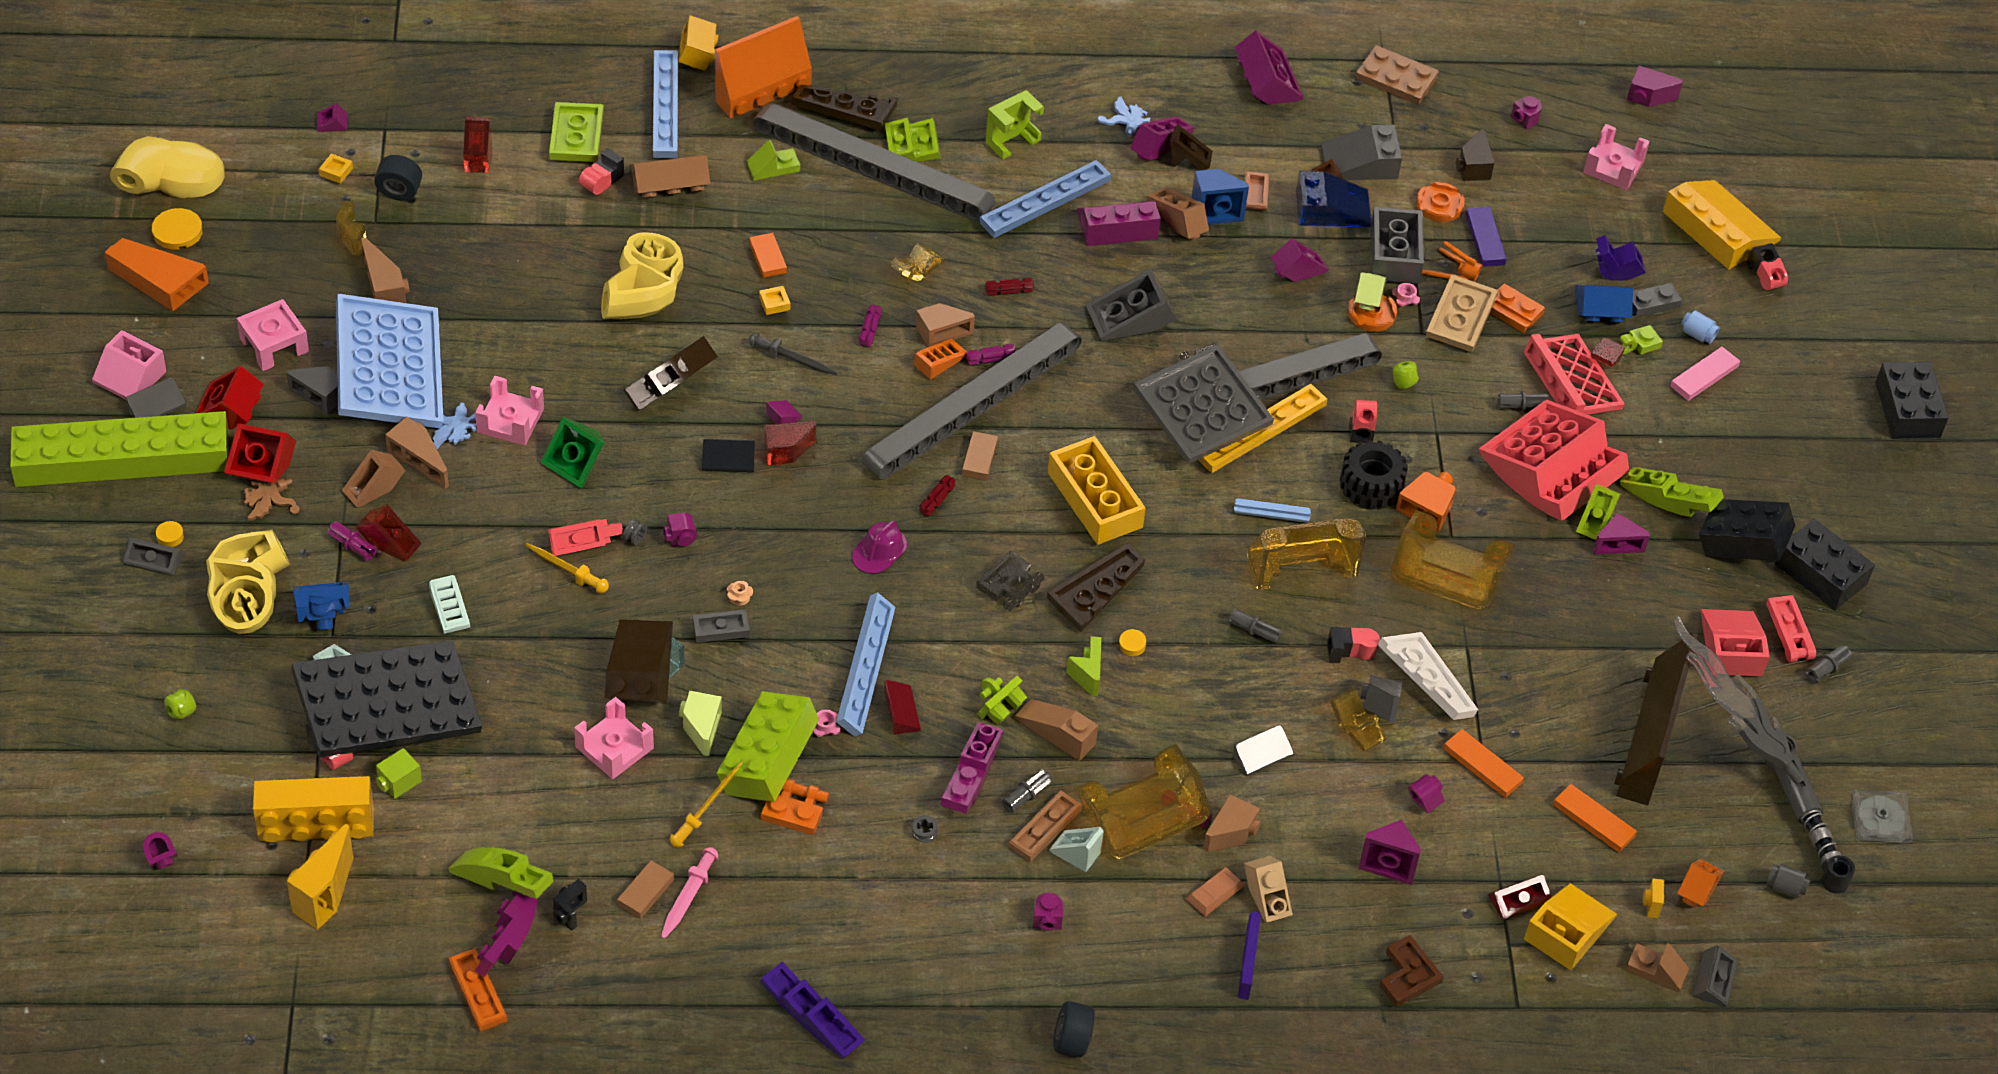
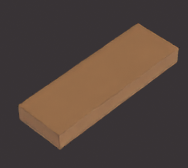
(1045, 826)

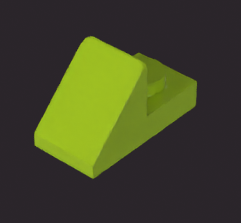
(772, 163)
(1598, 511)
(1086, 669)

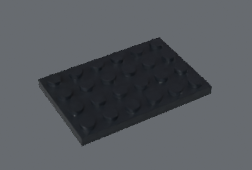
(386, 698)

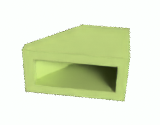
(1370, 290)
(701, 718)

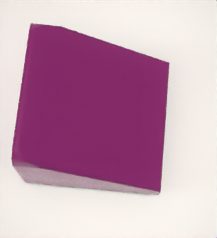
(332, 119)
(782, 412)

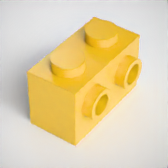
(698, 43)

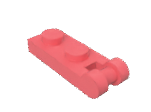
(1791, 628)

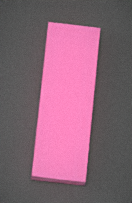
(1705, 373)

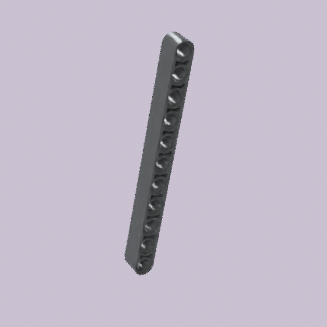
(874, 162)
(971, 400)

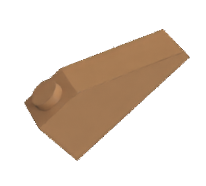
(1181, 212)
(383, 275)
(414, 446)
(1060, 726)

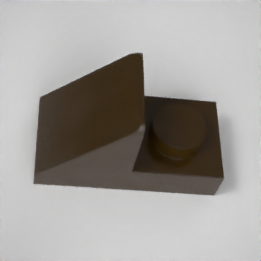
(1188, 147)

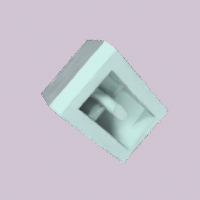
(1079, 846)

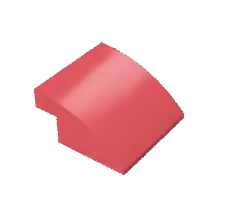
(1555, 458)

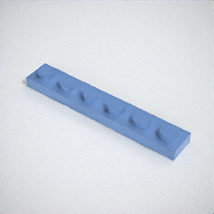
(1045, 199)

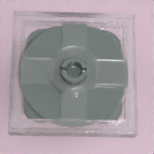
(1881, 816)

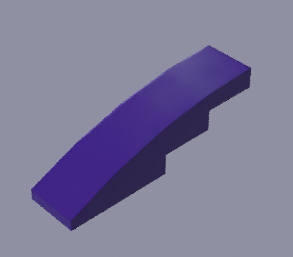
(811, 1011)

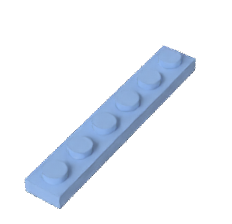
(665, 104)
(865, 664)

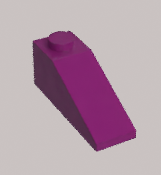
(1156, 136)

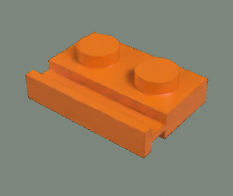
(1516, 308)

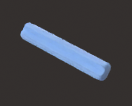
(1272, 510)

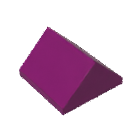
(1391, 853)

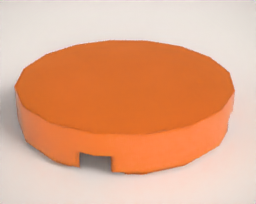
(1440, 202)
(1373, 320)

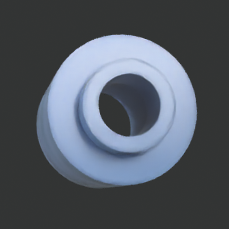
(1700, 327)

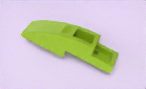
(1668, 494)
(502, 867)

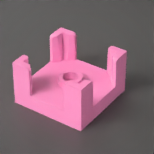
(1613, 161)
(272, 330)
(509, 415)
(614, 741)

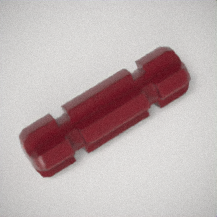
(1009, 286)
(937, 495)

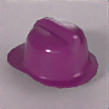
(879, 548)

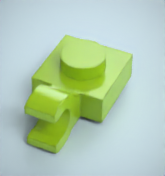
(1642, 340)

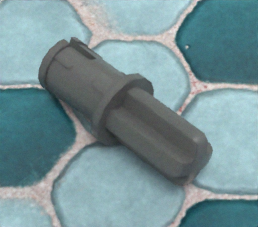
(1520, 400)
(1254, 625)
(1828, 664)
(1027, 790)

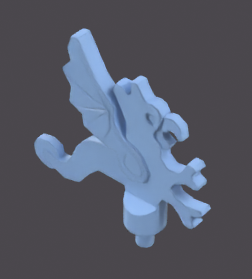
(1123, 116)
(455, 424)

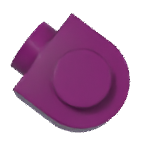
(1527, 111)
(680, 530)
(1427, 792)
(159, 850)
(1048, 912)

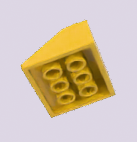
(1717, 221)

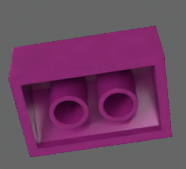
(1267, 70)
(1119, 222)

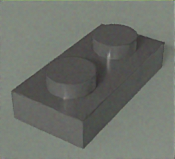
(1655, 299)
(721, 626)

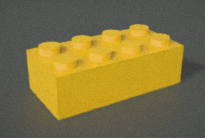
(1096, 490)
(313, 808)

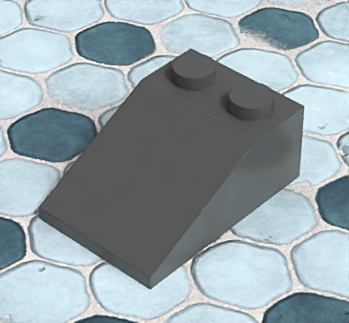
(1366, 153)
(1131, 308)

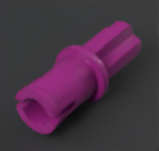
(351, 540)

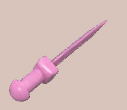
(697, 876)

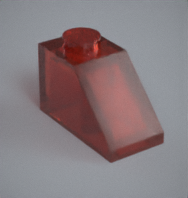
(477, 144)
(788, 441)
(388, 533)

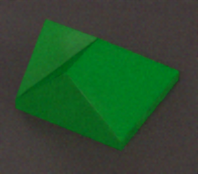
(573, 451)

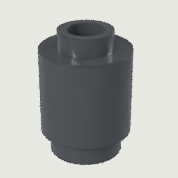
(1788, 880)

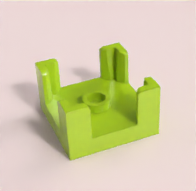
(1010, 120)

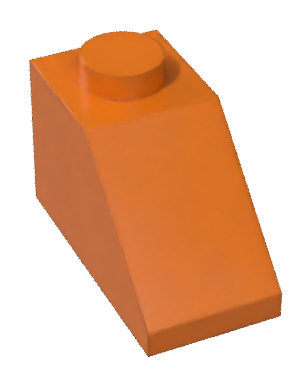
(1700, 883)

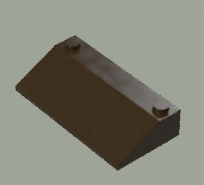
(1654, 724)

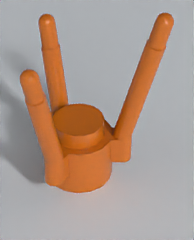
(1468, 266)

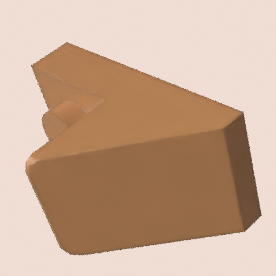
(1664, 969)

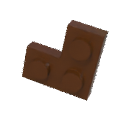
(1415, 972)

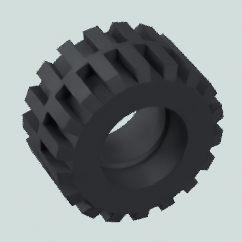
(1378, 460)

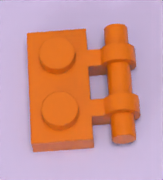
(795, 813)

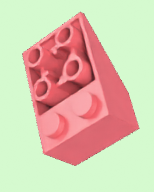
(1736, 640)

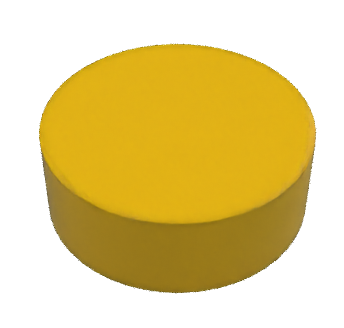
(169, 534)
(1132, 642)

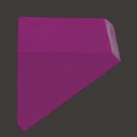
(1621, 537)

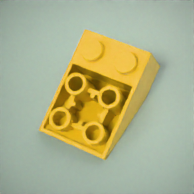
(320, 881)
(1568, 925)

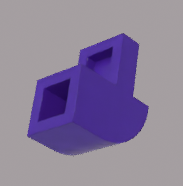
(1620, 262)

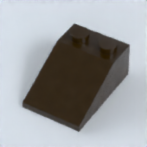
(640, 662)

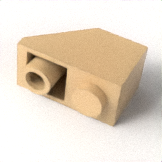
(1268, 888)

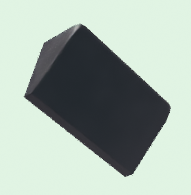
(728, 455)

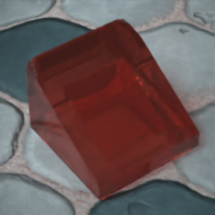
(1608, 352)

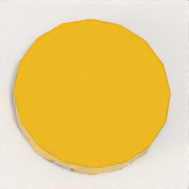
(177, 228)

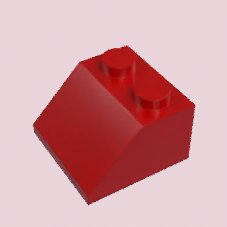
(234, 393)
(259, 453)

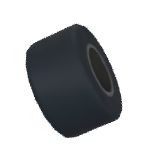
(398, 177)
(1073, 1029)

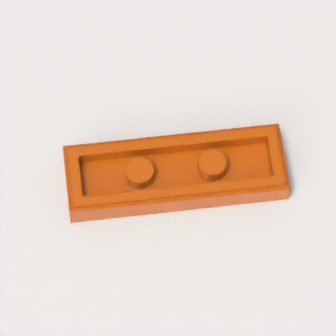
(1483, 763)
(1595, 818)
(477, 990)

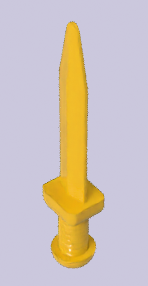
(581, 575)
(693, 821)

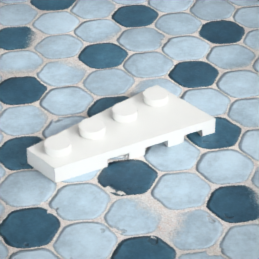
(1427, 669)

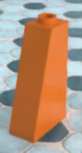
(157, 273)

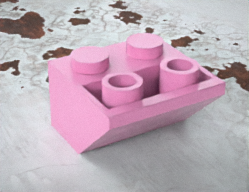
(129, 365)

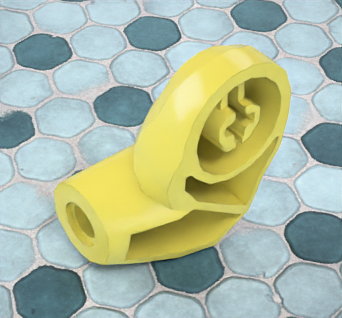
(173, 167)
(647, 278)
(244, 579)

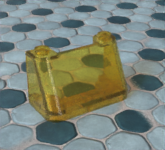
(1335, 540)
(1448, 567)
(1148, 808)

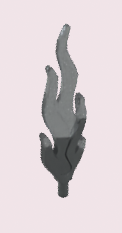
(1747, 710)

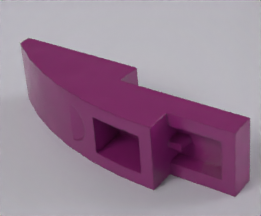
(972, 768)
(513, 927)

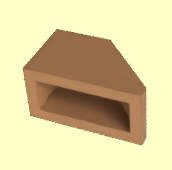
(943, 322)
(373, 478)
(1232, 825)

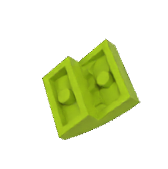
(914, 140)

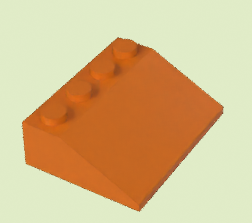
(761, 67)

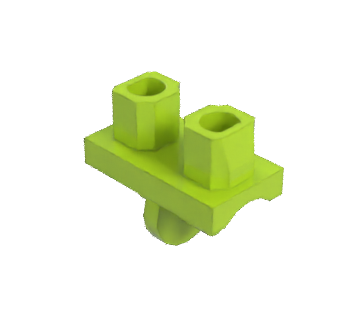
(1011, 693)

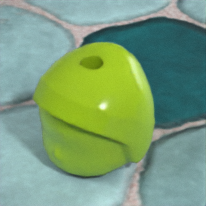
(1405, 374)
(180, 704)

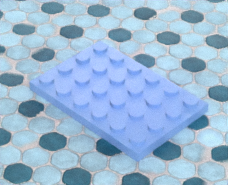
(388, 360)

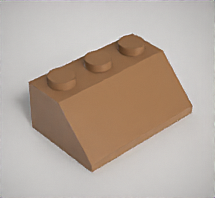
(670, 175)

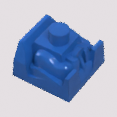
(321, 602)

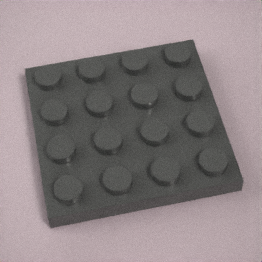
(1203, 404)

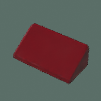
(901, 707)
(1520, 897)

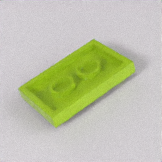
(576, 132)

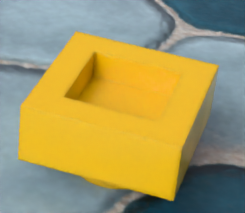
(335, 168)
(774, 300)
(1654, 898)

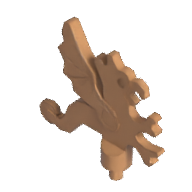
(268, 492)

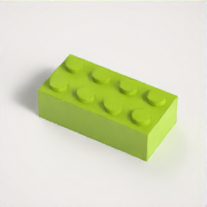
(768, 746)

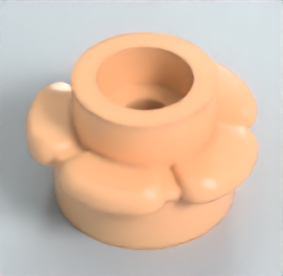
(739, 593)

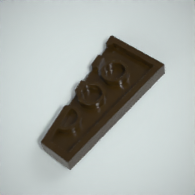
(846, 106)
(1093, 588)

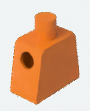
(1429, 495)

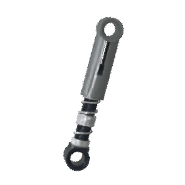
(1804, 802)

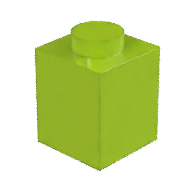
(398, 773)

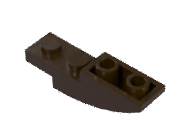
(670, 373)

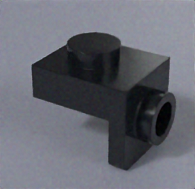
(569, 900)

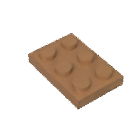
(1397, 75)

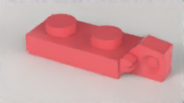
(582, 536)

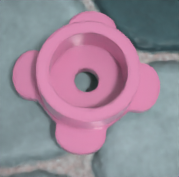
(1406, 294)
(826, 717)

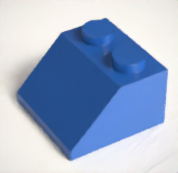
(1222, 195)
(1604, 301)

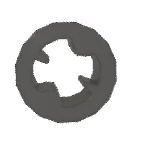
(635, 531)
(931, 824)

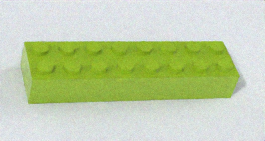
(119, 449)

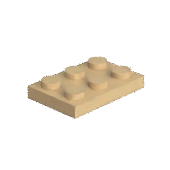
(1461, 313)

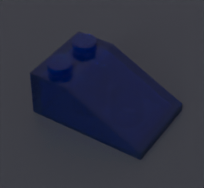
(1331, 201)

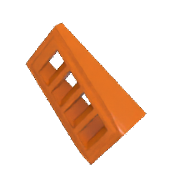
(923, 358)

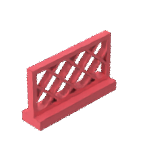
(1559, 380)

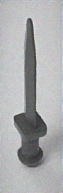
(776, 348)

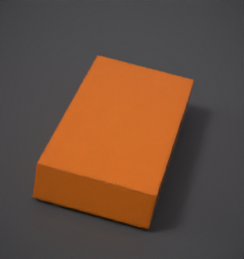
(767, 255)

